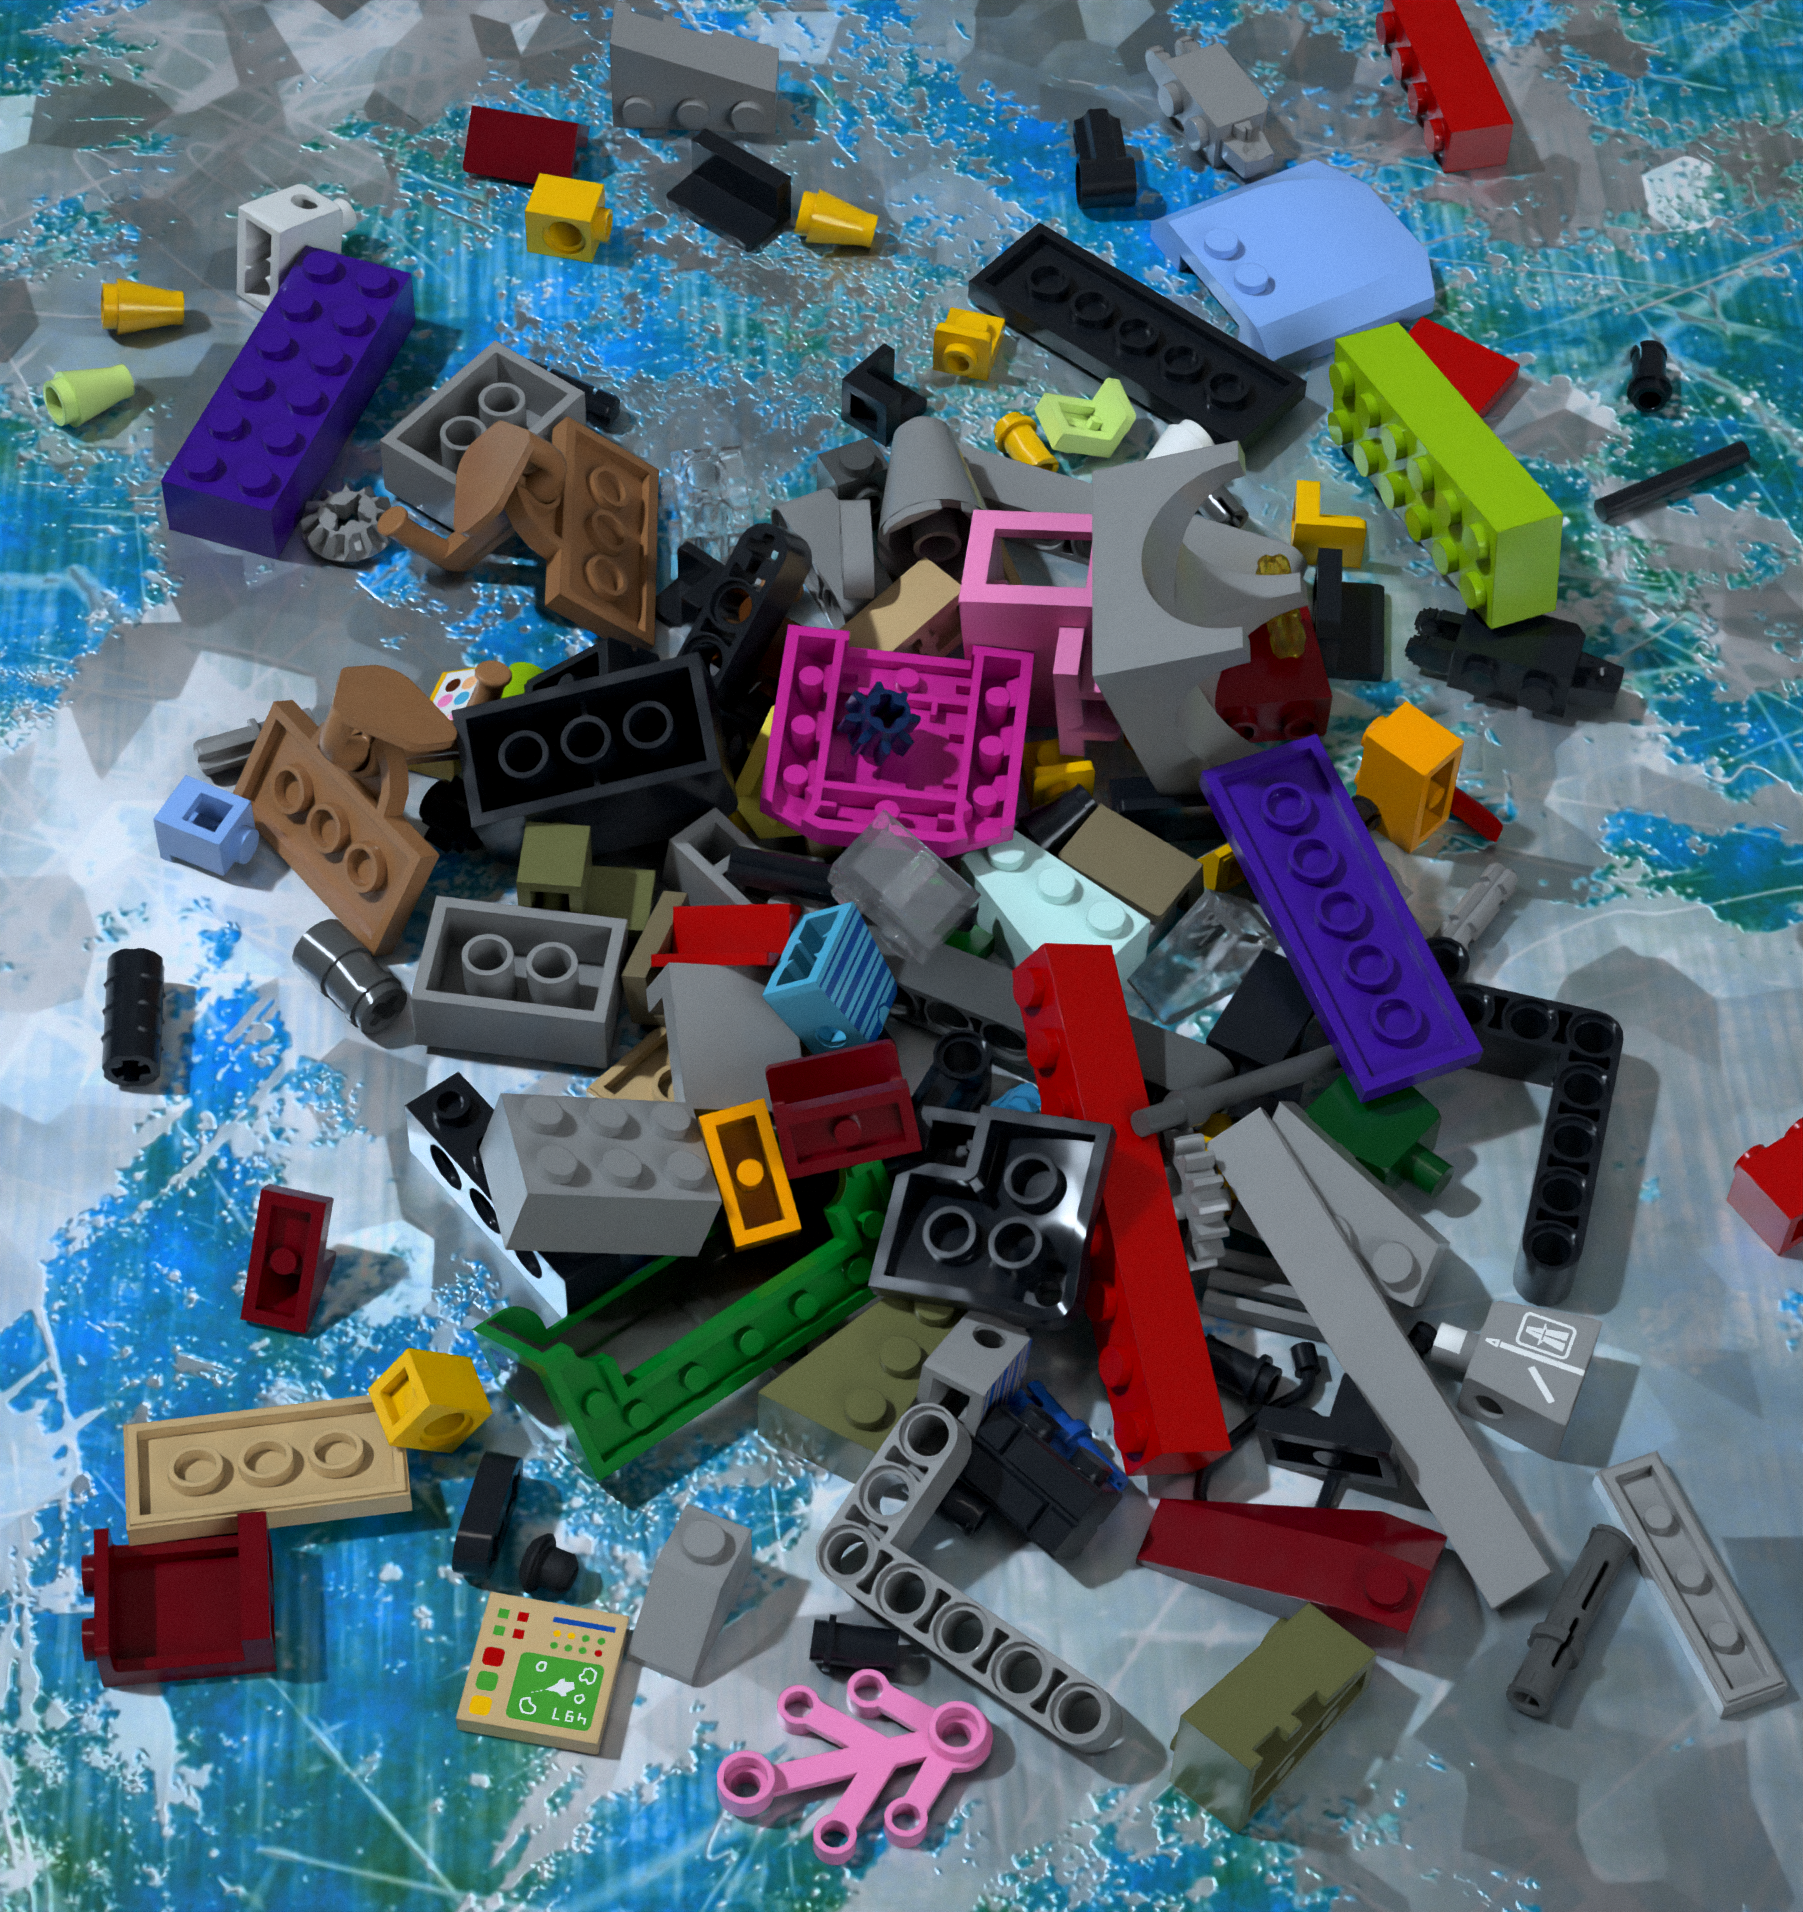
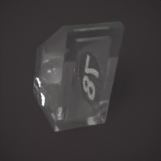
(1202, 957)

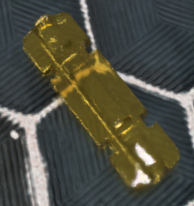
(1287, 632)

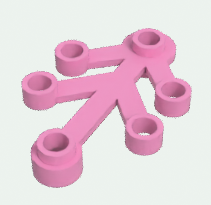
(865, 1758)

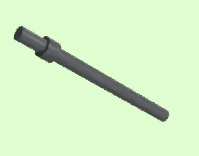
(1194, 1104)

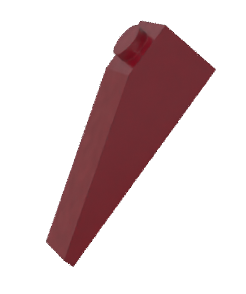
(1348, 1563)

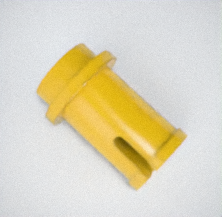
(1018, 438)

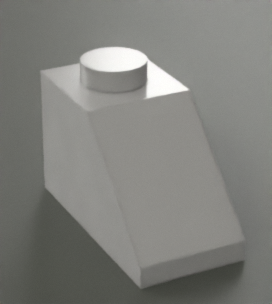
(691, 1594)

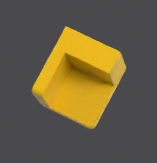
(1316, 530)

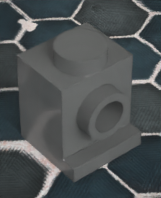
(855, 474)

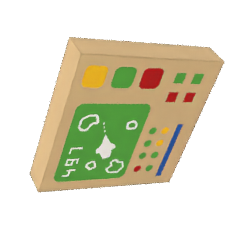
(543, 1673)

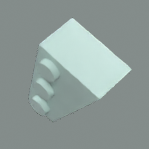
(1041, 900)

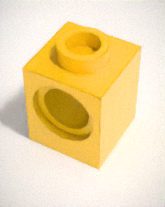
(567, 218)
(429, 1400)

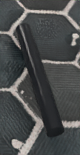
(1671, 481)

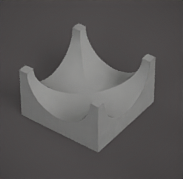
(1169, 617)

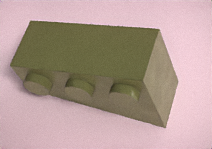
(854, 1386)

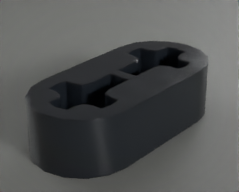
(487, 1515)

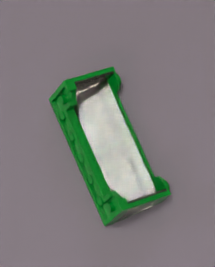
(690, 1325)

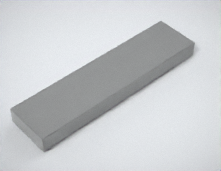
(1689, 1585)

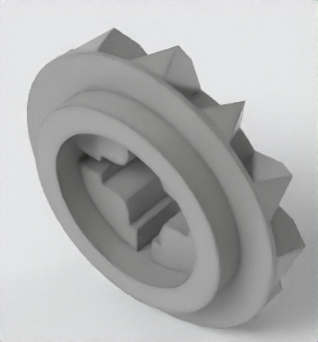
(355, 539)

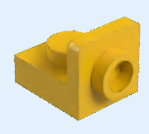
(967, 343)
(1049, 773)

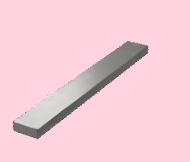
(1380, 1360)

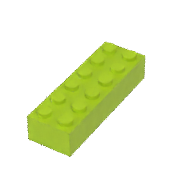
(1446, 475)

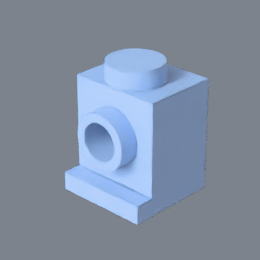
(206, 827)

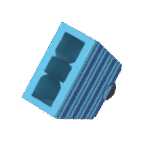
(832, 982)

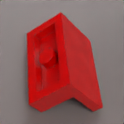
(730, 934)

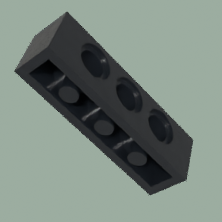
(446, 1138)

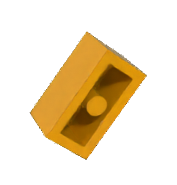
(1409, 774)
(749, 1175)

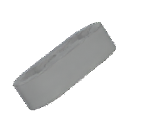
(856, 549)

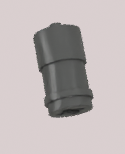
(349, 976)

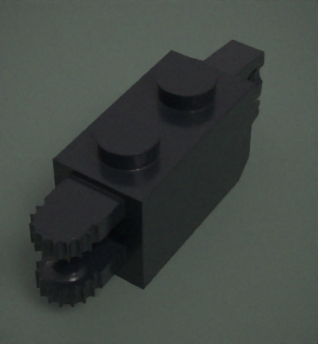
(1522, 663)

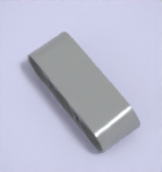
(817, 522)

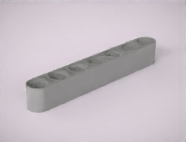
(1024, 487)

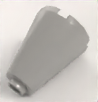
(926, 500)

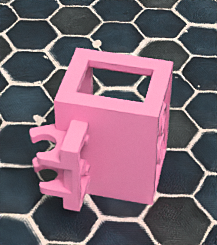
(1037, 619)

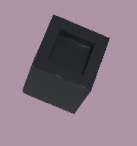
(875, 400)
(685, 597)

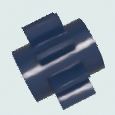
(879, 723)

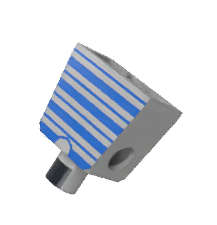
(978, 1359)

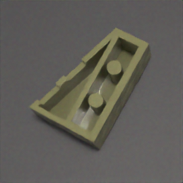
(1268, 1715)

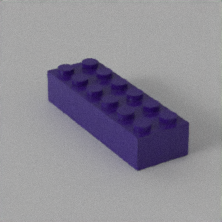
(289, 402)

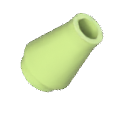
(83, 394)

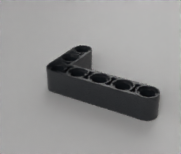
(1579, 1058)

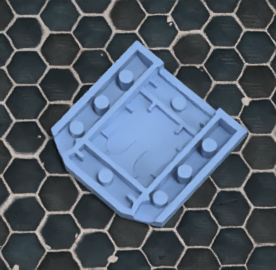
(1301, 260)

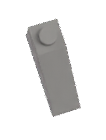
(699, 864)

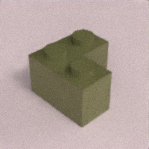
(560, 876)

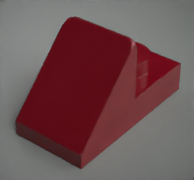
(288, 1259)

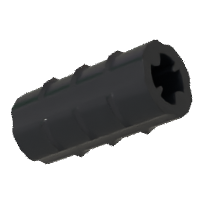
(133, 1017)

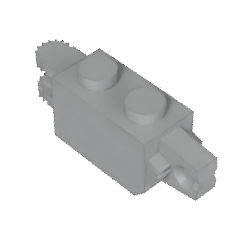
(1213, 104)

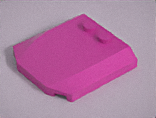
(952, 784)

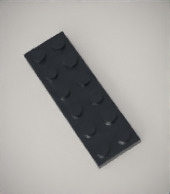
(1136, 336)

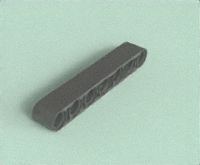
(977, 995)

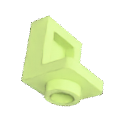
(1084, 424)

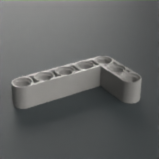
(944, 1605)

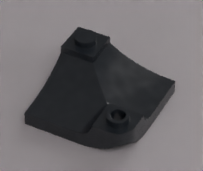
(996, 1214)

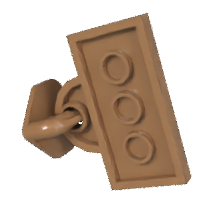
(574, 505)
(339, 792)

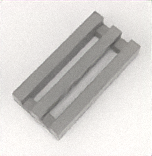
(1261, 1279)

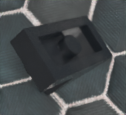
(1343, 1445)

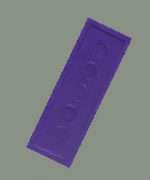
(1340, 918)

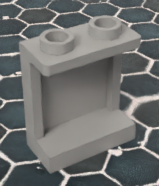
(720, 1034)

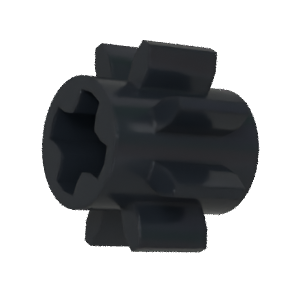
(447, 815)

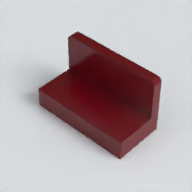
(521, 145)

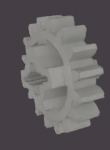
(1196, 1195)

